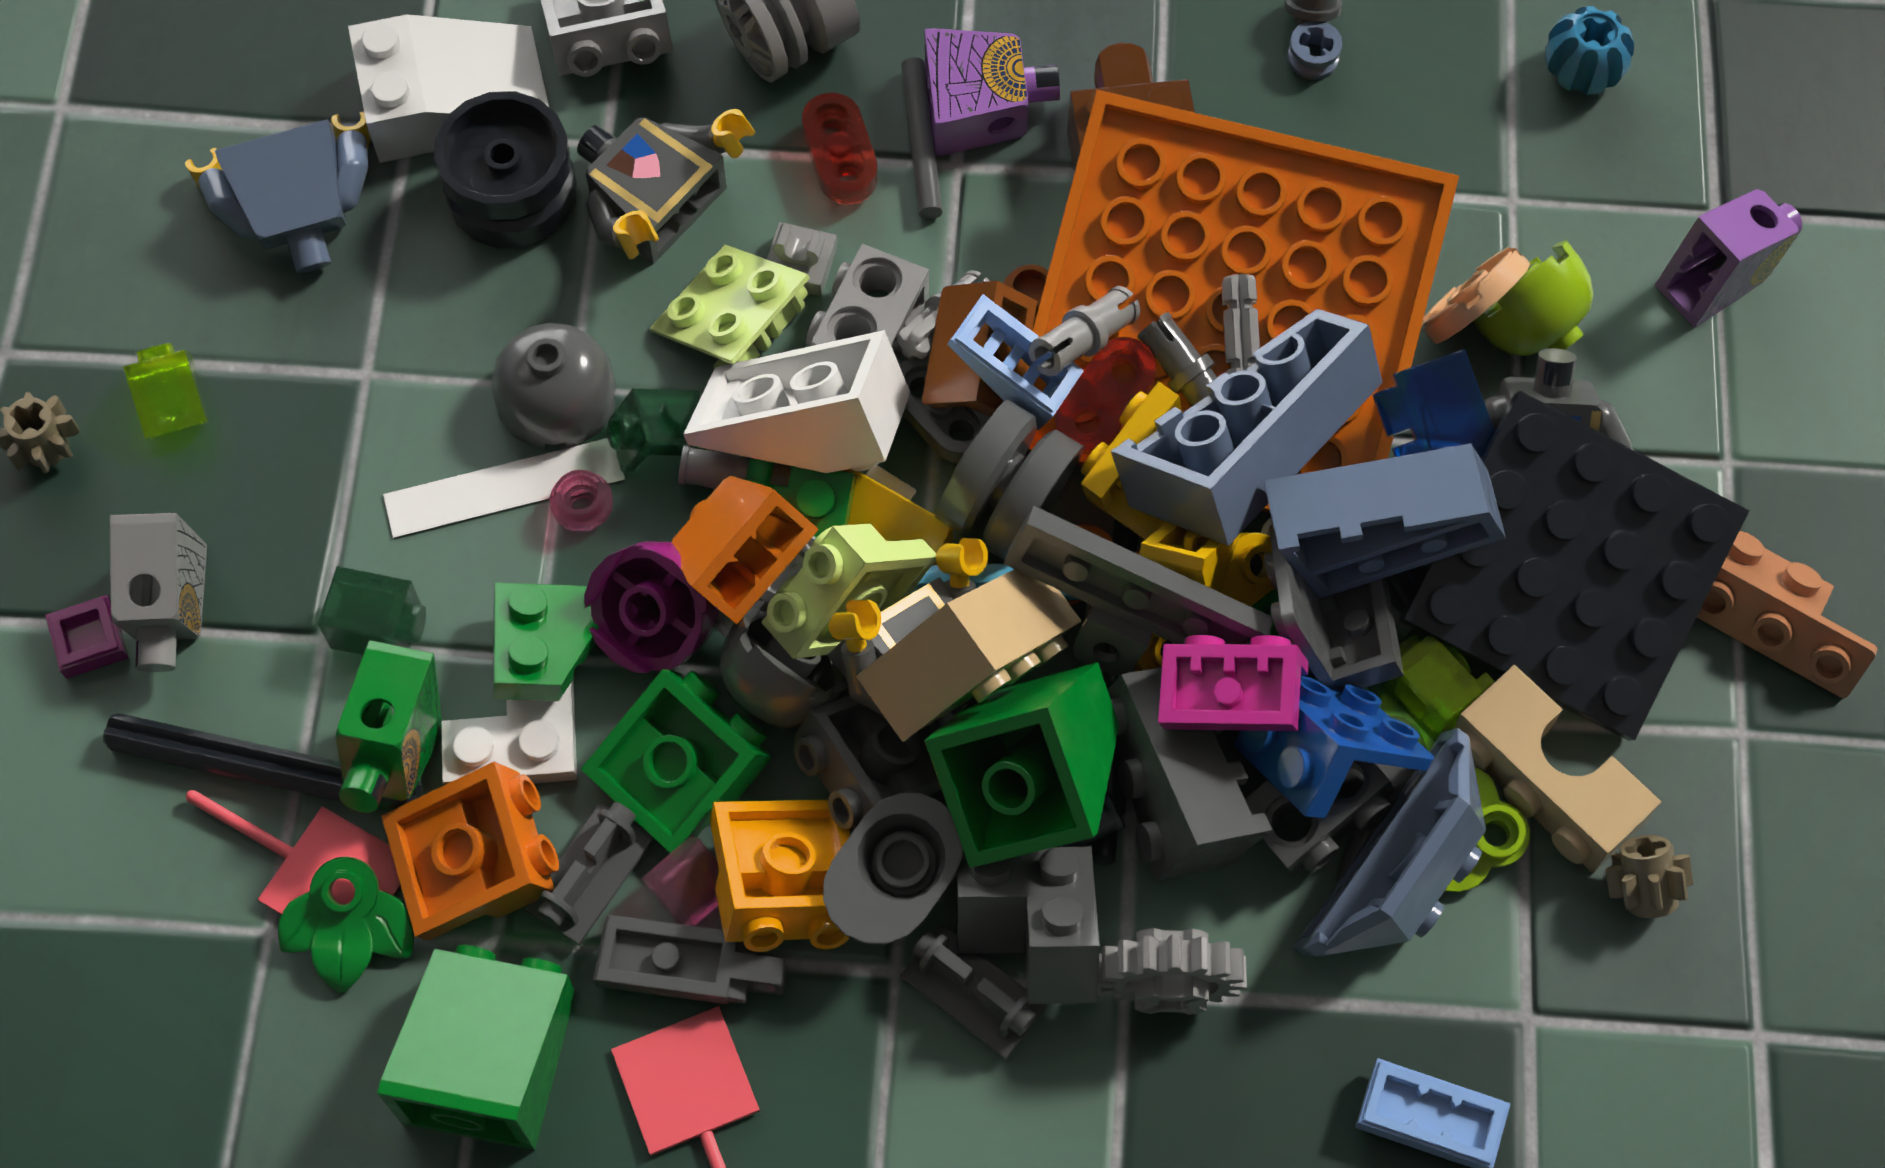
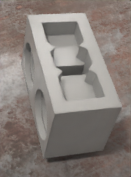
(857, 314)

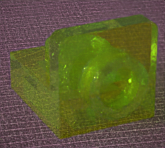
(165, 390)

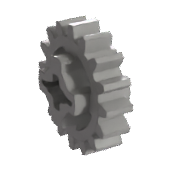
(1172, 971)

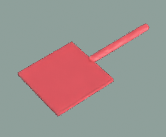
(323, 840)
(686, 1083)

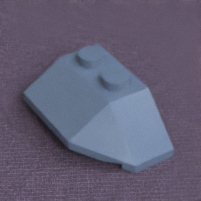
(1406, 859)

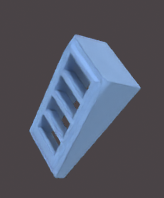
(999, 374)

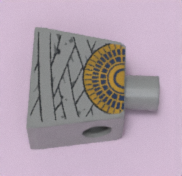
(156, 584)

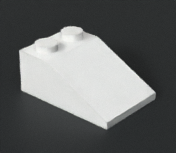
(426, 66)
(806, 406)

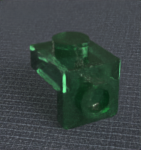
(650, 425)

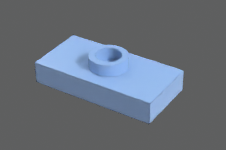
(1432, 1115)

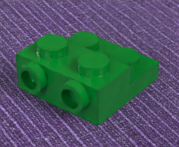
(677, 757)

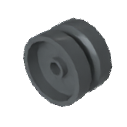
(1002, 477)

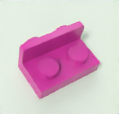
(1231, 684)

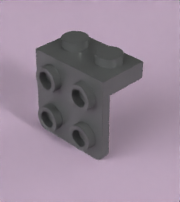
(1342, 635)

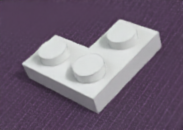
(531, 739)

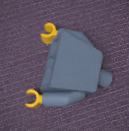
(289, 186)

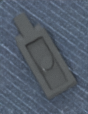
(683, 962)

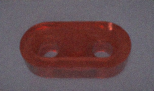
(841, 152)
(1103, 395)

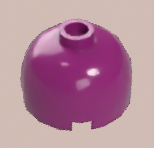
(647, 608)

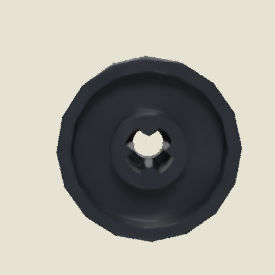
(506, 169)

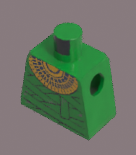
(383, 750)

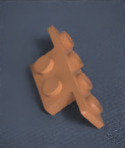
(1778, 613)

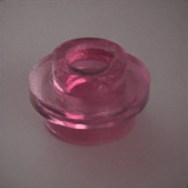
(577, 485)

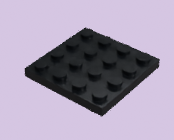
(1593, 572)

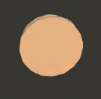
(1475, 296)

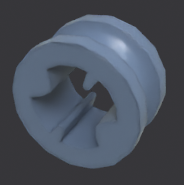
(1329, 45)

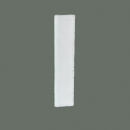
(495, 488)

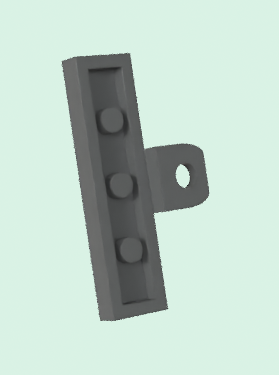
(1125, 594)

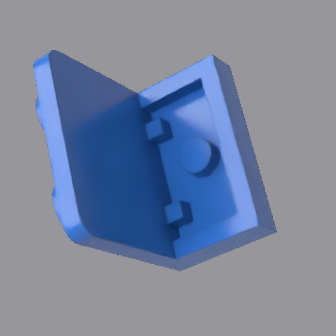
(1331, 734)

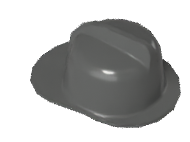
(892, 869)

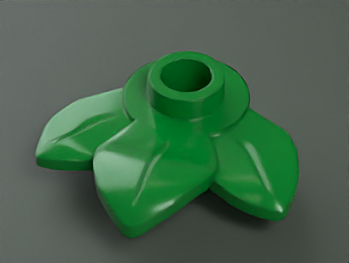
(345, 933)

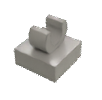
(805, 251)

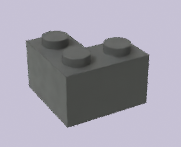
(1037, 908)

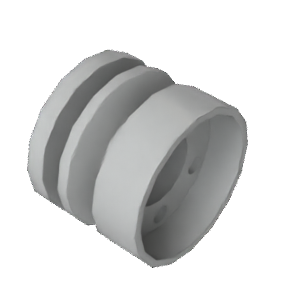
(776, 31)

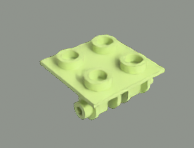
(734, 306)

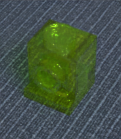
(1434, 684)

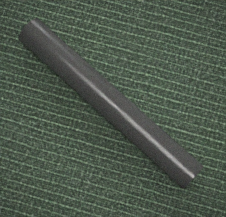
(921, 138)

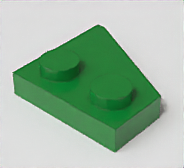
(538, 639)

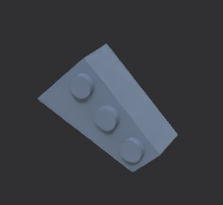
(1383, 516)

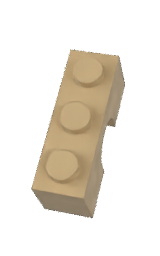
(1583, 813)

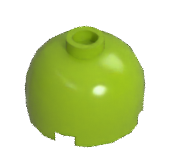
(1541, 306)

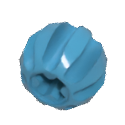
(1589, 50)

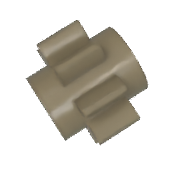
(37, 432)
(1649, 876)

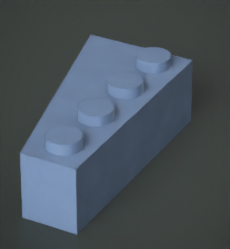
(1254, 426)

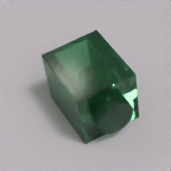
(371, 608)

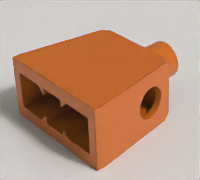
(740, 544)

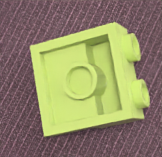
(837, 568)

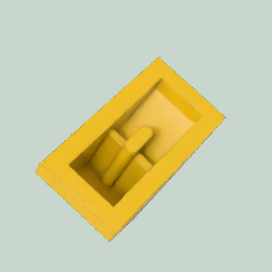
(1189, 554)

